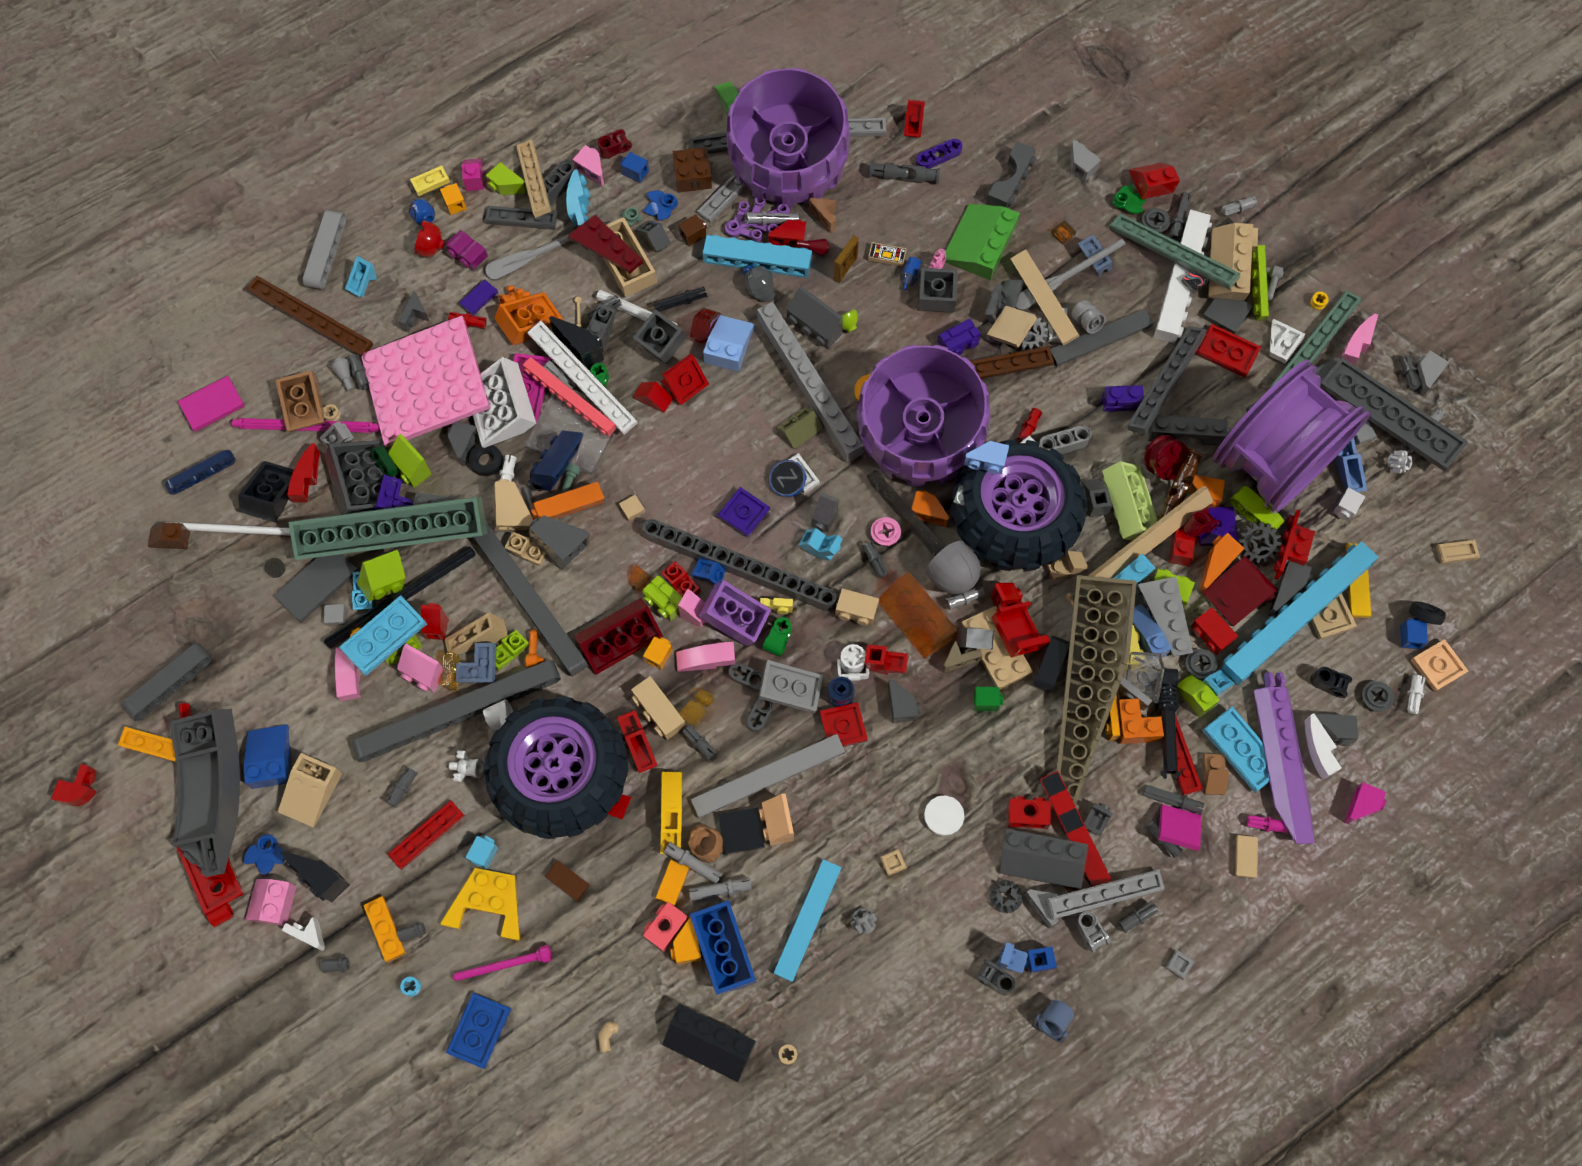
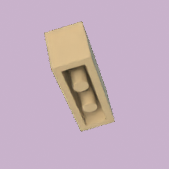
(657, 708)

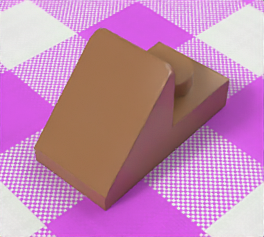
(823, 211)
(1215, 774)

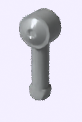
(1275, 274)

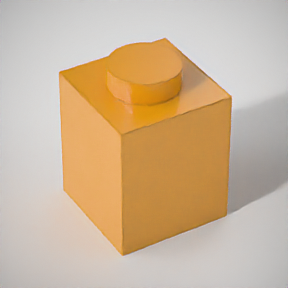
(453, 199)
(658, 652)

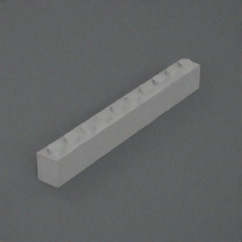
(810, 382)

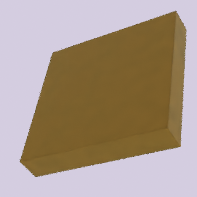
(846, 259)

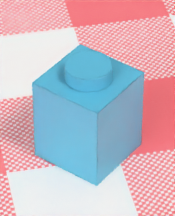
(482, 851)

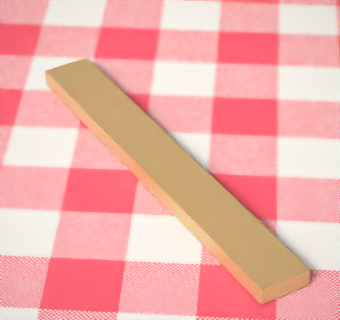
(1155, 534)

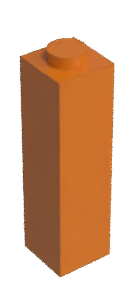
(569, 502)

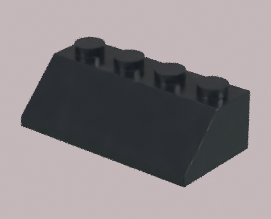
(708, 1043)

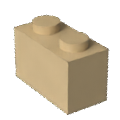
(856, 607)

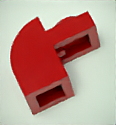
(882, 661)
(78, 792)

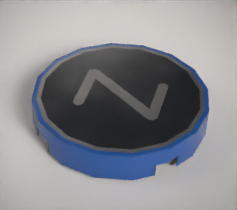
(788, 478)

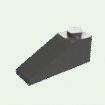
(1290, 583)

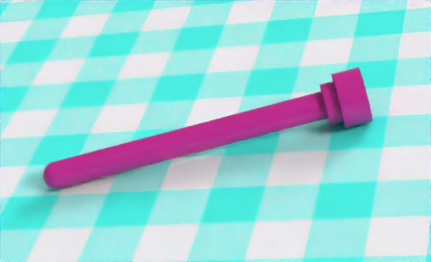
(542, 954)

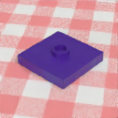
(744, 512)
(1227, 525)

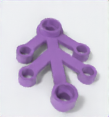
(741, 225)

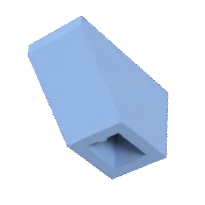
(988, 457)

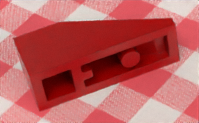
(1181, 548)

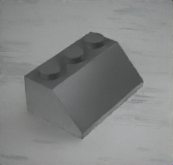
(815, 318)

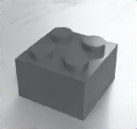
(937, 289)
(660, 336)

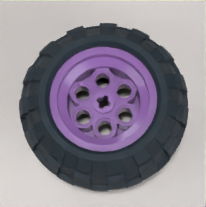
(1039, 481)
(589, 793)

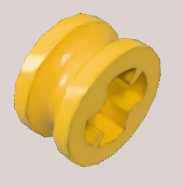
(1317, 305)

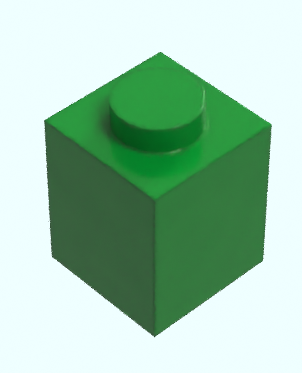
(987, 698)

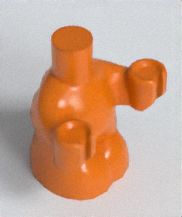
(512, 294)

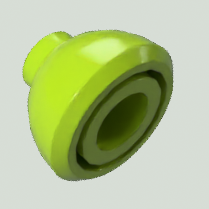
(850, 320)

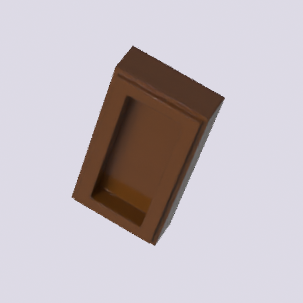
(567, 880)

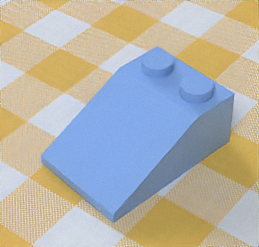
(728, 343)

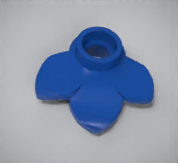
(659, 204)
(264, 857)

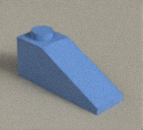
(1151, 636)

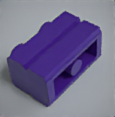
(960, 337)
(1122, 398)

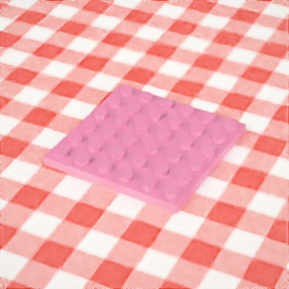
(425, 381)

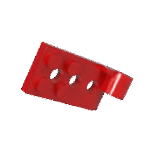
(214, 905)

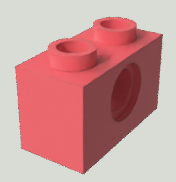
(663, 939)

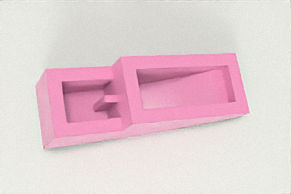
(1360, 340)
(706, 657)
(346, 677)

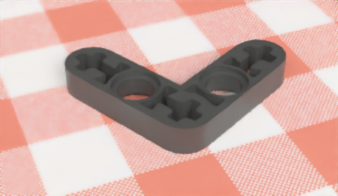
(740, 680)

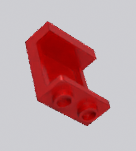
(1018, 629)

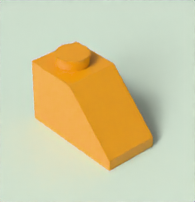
(686, 945)

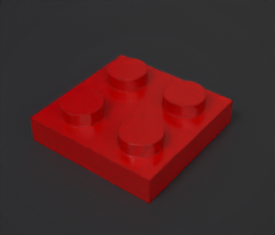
(846, 723)

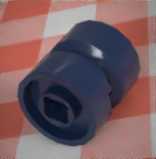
(840, 691)

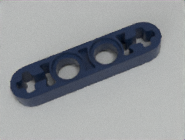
(200, 472)

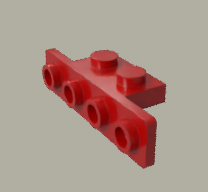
(1296, 544)

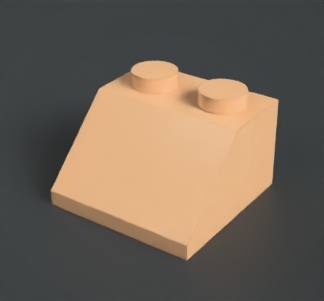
(777, 820)

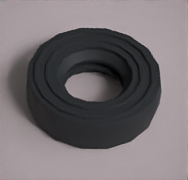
(487, 470)
(1427, 613)

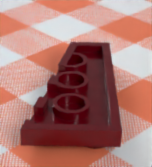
(605, 243)

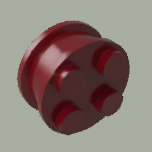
(1165, 456)

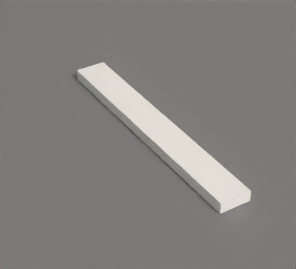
(582, 377)

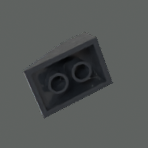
(579, 341)
(266, 492)

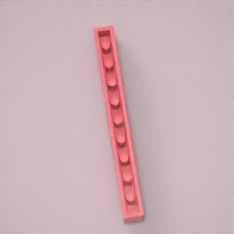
(570, 398)

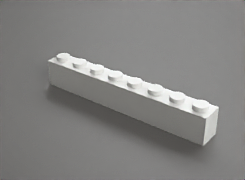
(1177, 294)

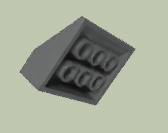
(354, 475)

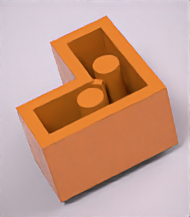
(1133, 727)

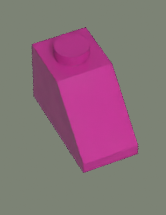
(473, 174)
(1365, 802)

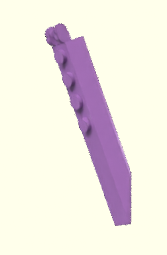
(1284, 758)

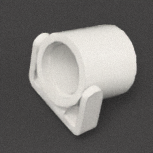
(852, 663)
(496, 714)

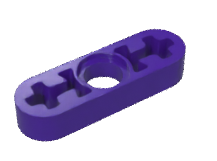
(944, 148)

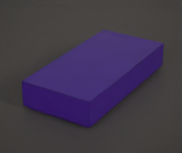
(478, 297)

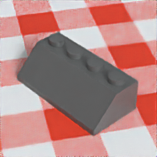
(1044, 859)

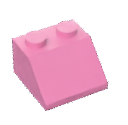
(419, 668)
(271, 902)

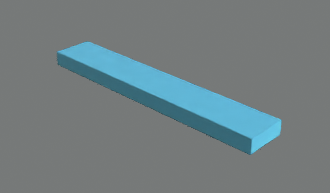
(807, 921)

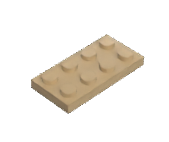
(998, 662)

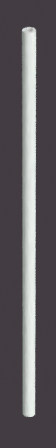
(236, 529)

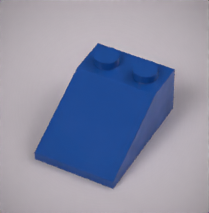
(267, 757)

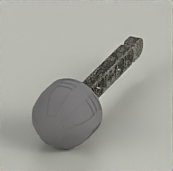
(954, 566)

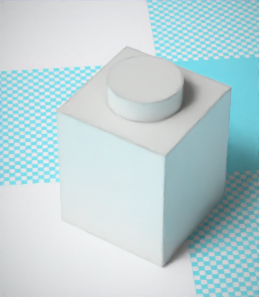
(1348, 504)

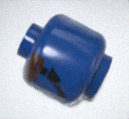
(421, 210)

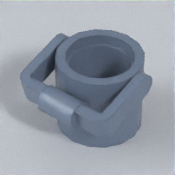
(1055, 1020)

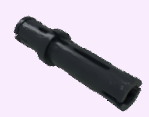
(680, 299)

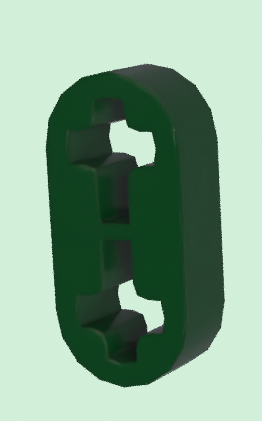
(384, 461)

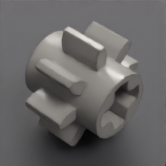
(863, 921)

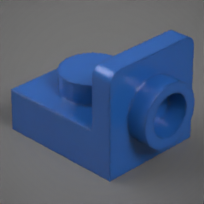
(708, 571)

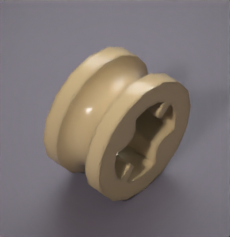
(336, 413)
(785, 1060)

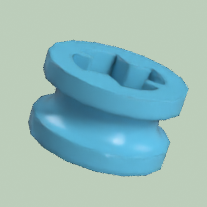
(403, 987)

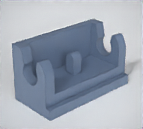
(1090, 247)

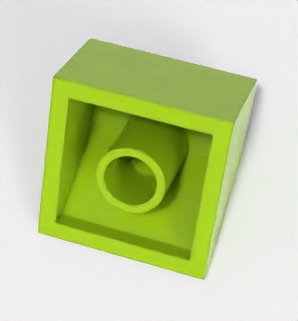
(409, 462)
(382, 576)

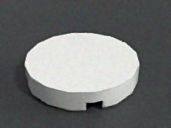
(944, 815)

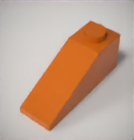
(1219, 557)

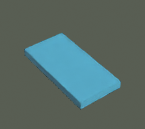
(383, 635)
(1240, 747)

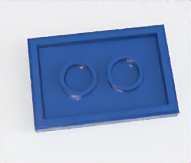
(478, 1030)

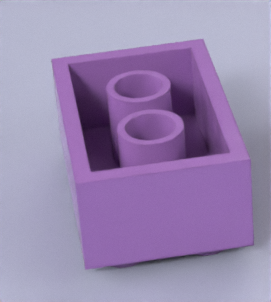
(734, 613)

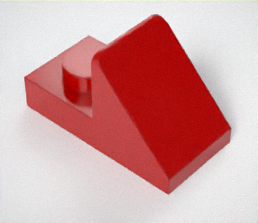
(914, 118)

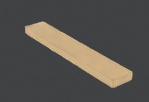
(533, 178)
(1044, 297)

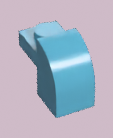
(819, 544)

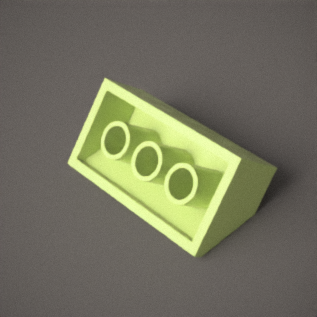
(1129, 499)

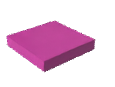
(1180, 827)

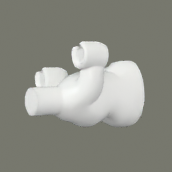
(466, 767)

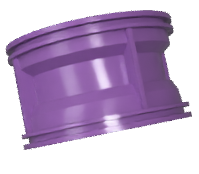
(1290, 436)

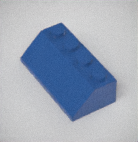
(723, 948)

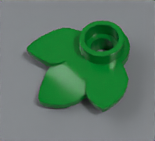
(1128, 200)

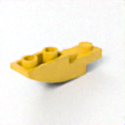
(671, 809)

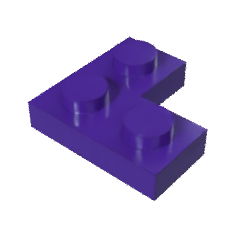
(389, 494)

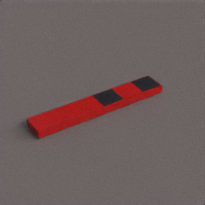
(1075, 826)

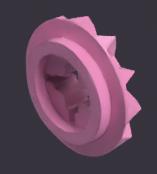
(938, 259)
(890, 525)

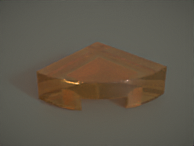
(639, 577)

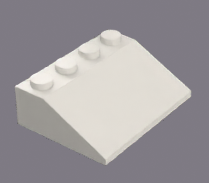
(509, 404)

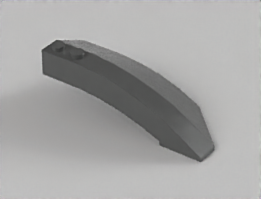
(206, 788)

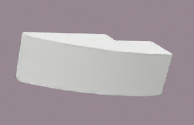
(1320, 747)

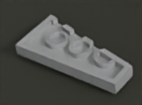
(1168, 612)

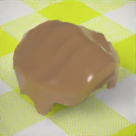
(705, 843)

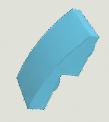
(358, 598)

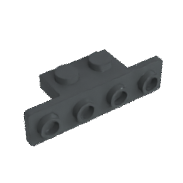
(1002, 297)

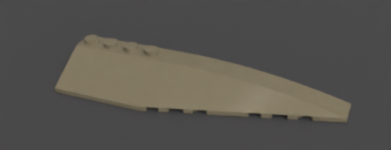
(1094, 670)

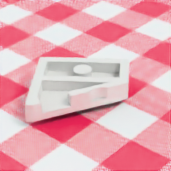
(1283, 341)

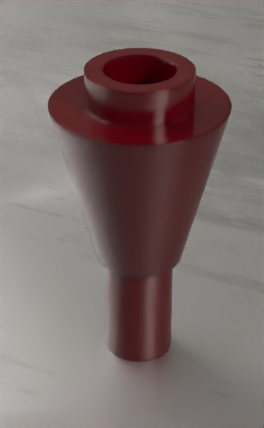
(817, 246)

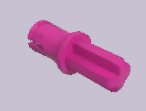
(1266, 824)

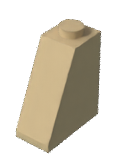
(509, 508)

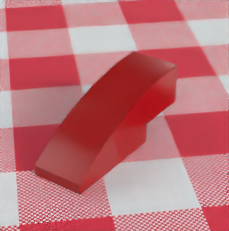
(304, 475)
(637, 741)

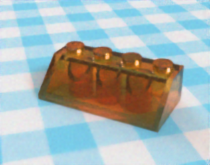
(917, 615)

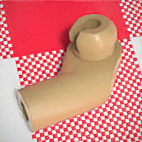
(605, 1033)

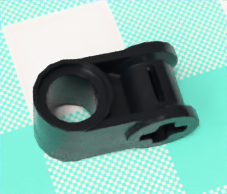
(1335, 682)

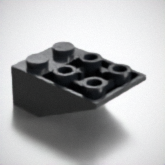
(325, 880)

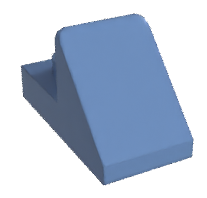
(1012, 959)

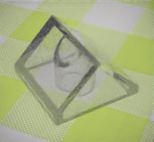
(1146, 673)

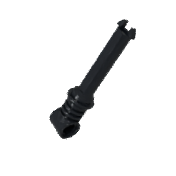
(1168, 705)

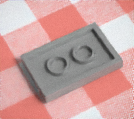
(790, 686)

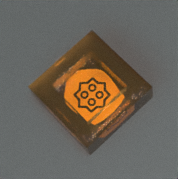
(1063, 232)

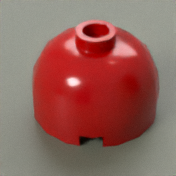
(428, 240)

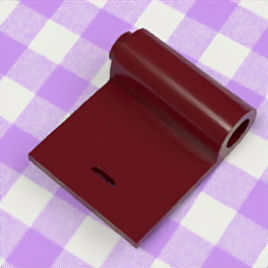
(1240, 591)

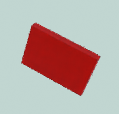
(1228, 350)

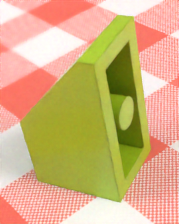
(505, 181)
(1197, 695)

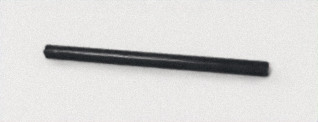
(406, 593)

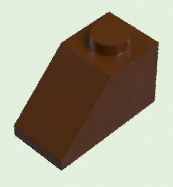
(169, 536)

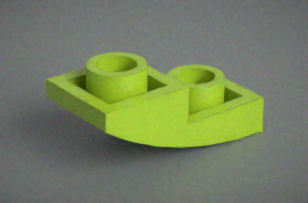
(509, 649)

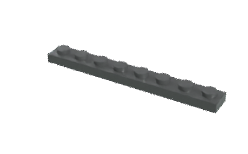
(1166, 380)

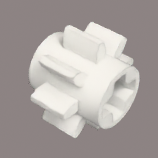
(1399, 461)

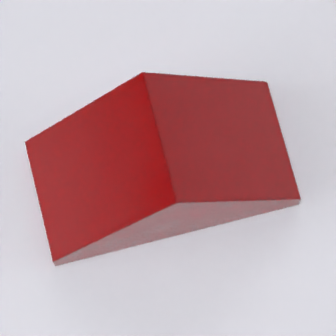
(653, 395)

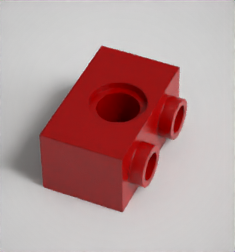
(1017, 817)

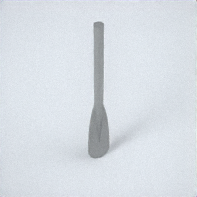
(511, 263)
(1026, 299)

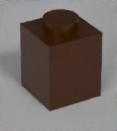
(692, 230)

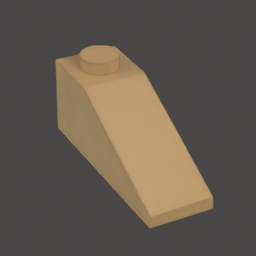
(483, 630)

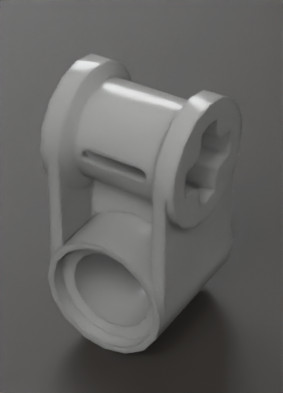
(1092, 932)

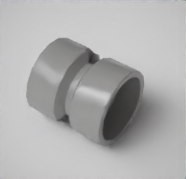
(1088, 316)

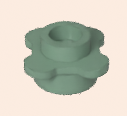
(631, 211)

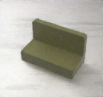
(800, 427)

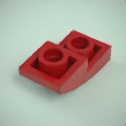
(679, 579)

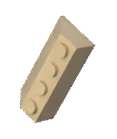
(1233, 248)

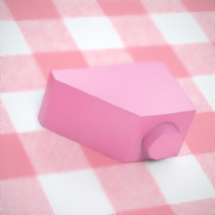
(589, 164)
(690, 608)

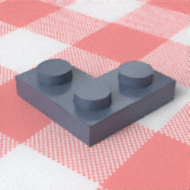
(483, 667)

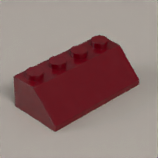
(618, 636)

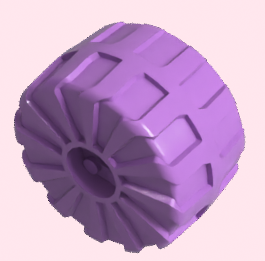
(785, 109)
(928, 385)

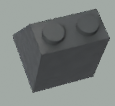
(558, 540)

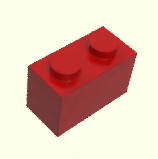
(1213, 631)

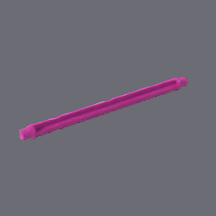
(279, 424)

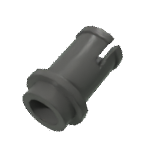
(412, 931)
(332, 965)

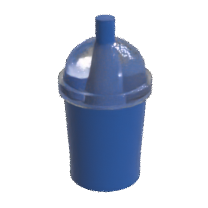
(910, 272)

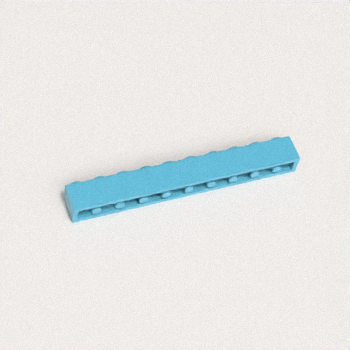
(1299, 613)

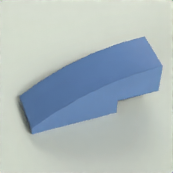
(1351, 468)

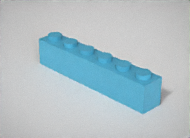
(772, 257)

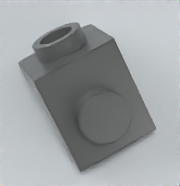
(1098, 818)

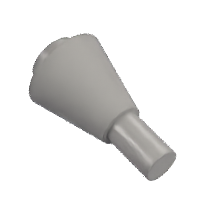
(341, 368)

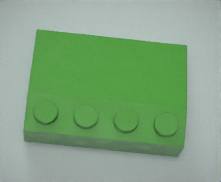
(982, 238)

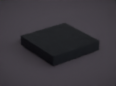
(741, 831)

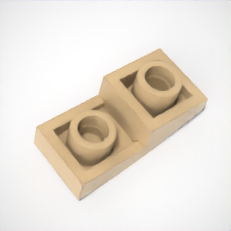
(525, 549)

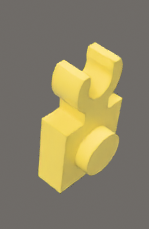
(778, 605)

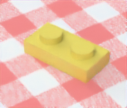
(430, 180)

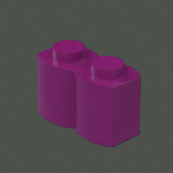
(466, 250)

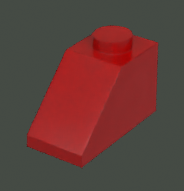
(788, 233)
(1005, 594)

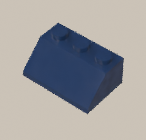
(556, 459)

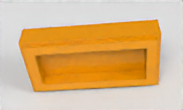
(672, 882)

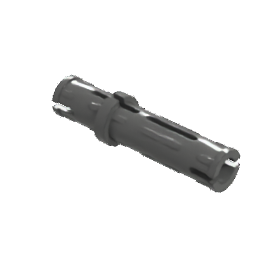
(1178, 222)

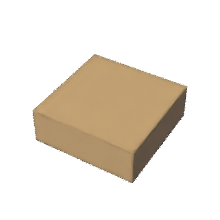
(632, 507)
(893, 862)

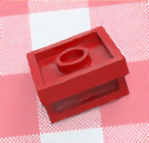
(684, 379)

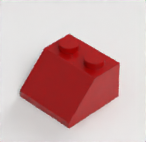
(1155, 180)

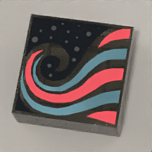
(1194, 281)

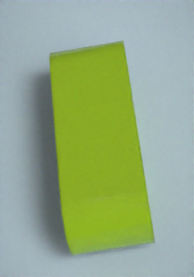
(1253, 508)

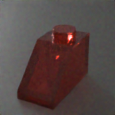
(703, 324)

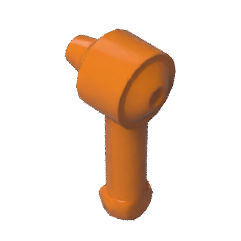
(532, 658)

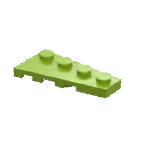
(1259, 283)

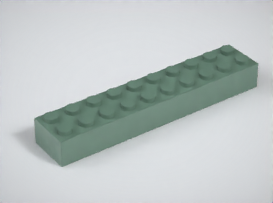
(388, 528)

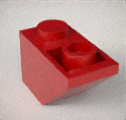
(436, 622)

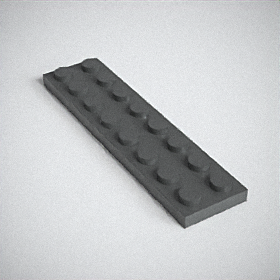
(1394, 414)

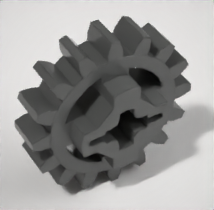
(1255, 548)

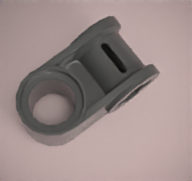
(994, 977)

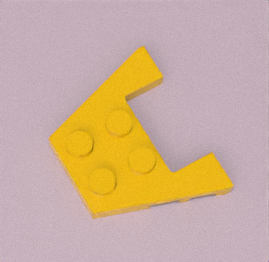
(488, 893)

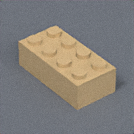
(641, 277)

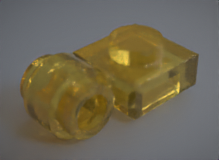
(448, 676)
(693, 712)

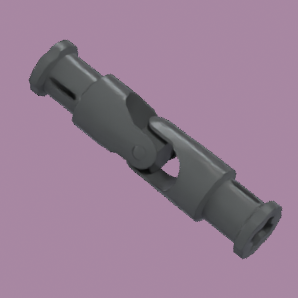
(892, 171)

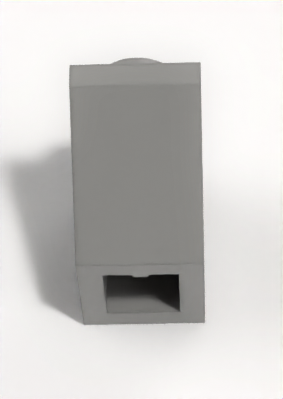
(1083, 161)

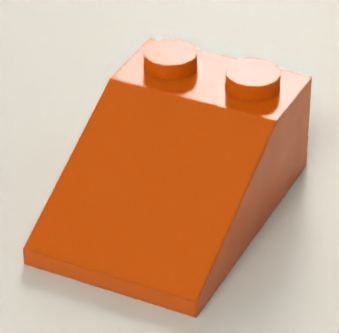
(523, 314)

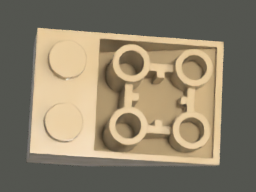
(308, 790)

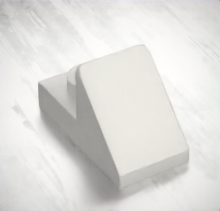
(311, 935)

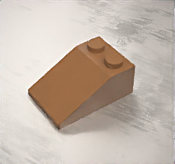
(300, 400)

